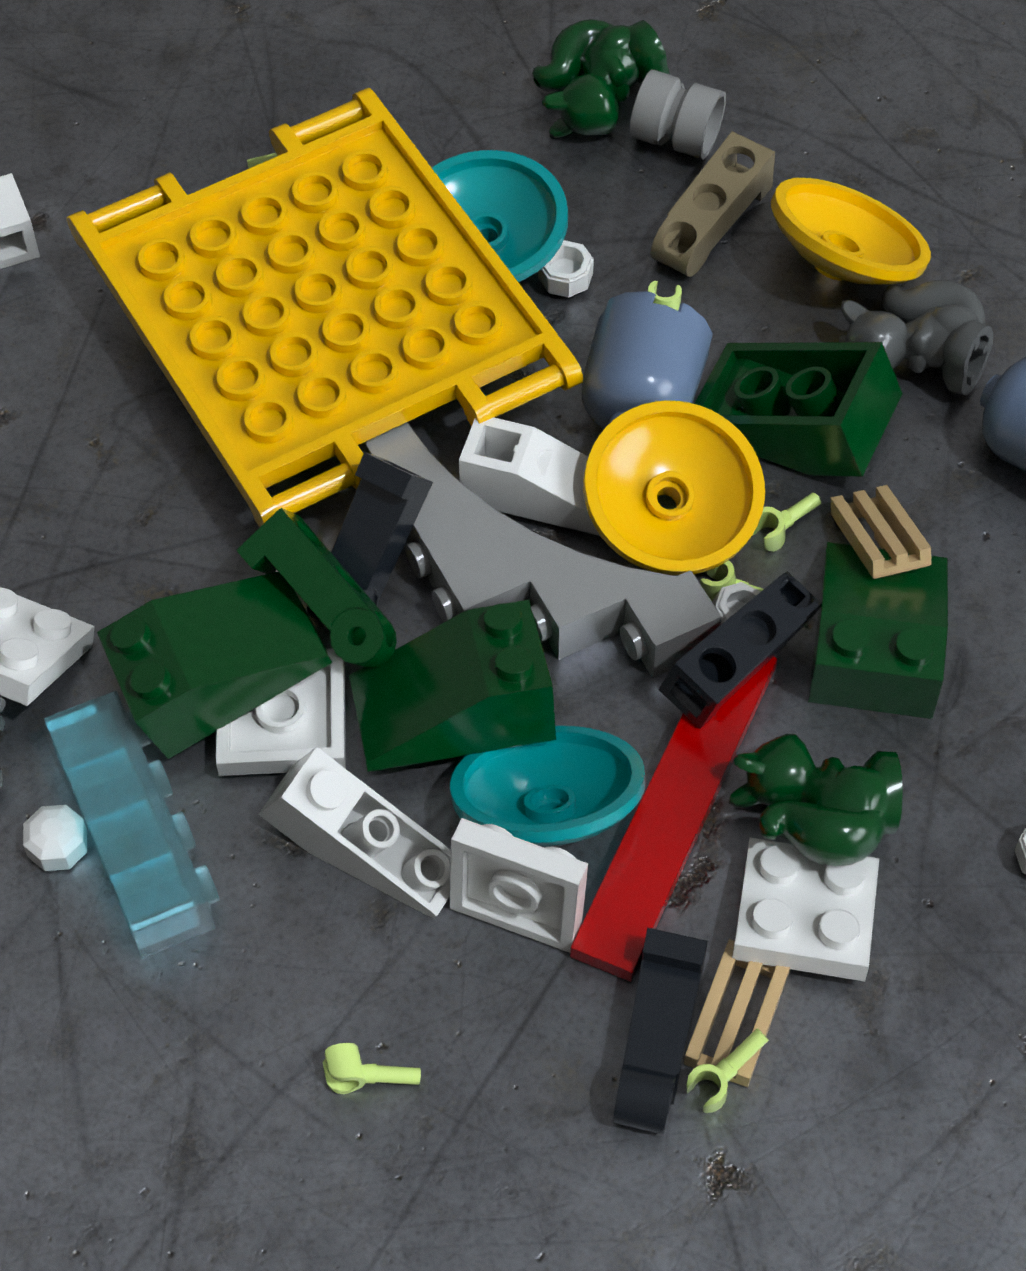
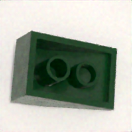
(806, 401)
(880, 637)
(211, 656)
(457, 690)

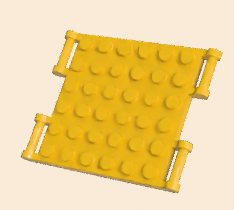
(320, 302)

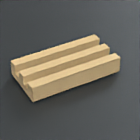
(891, 529)
(712, 1004)

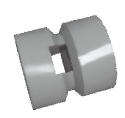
(671, 112)

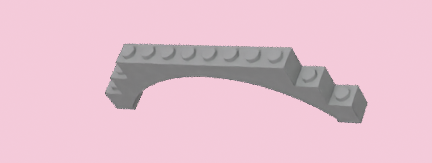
(576, 599)

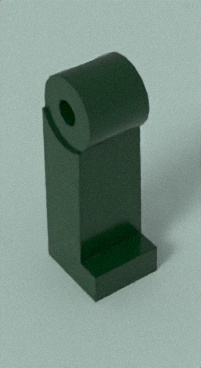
(356, 624)

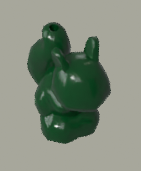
(612, 63)
(823, 811)

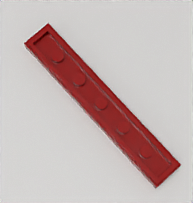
(664, 833)

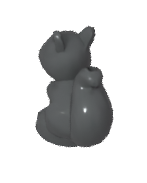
(930, 327)

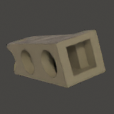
(713, 204)

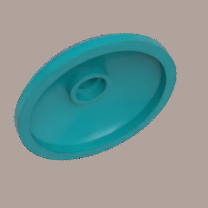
(511, 204)
(551, 788)

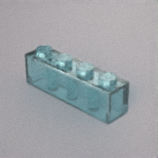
(131, 824)

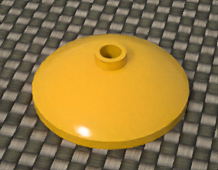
(848, 233)
(679, 454)

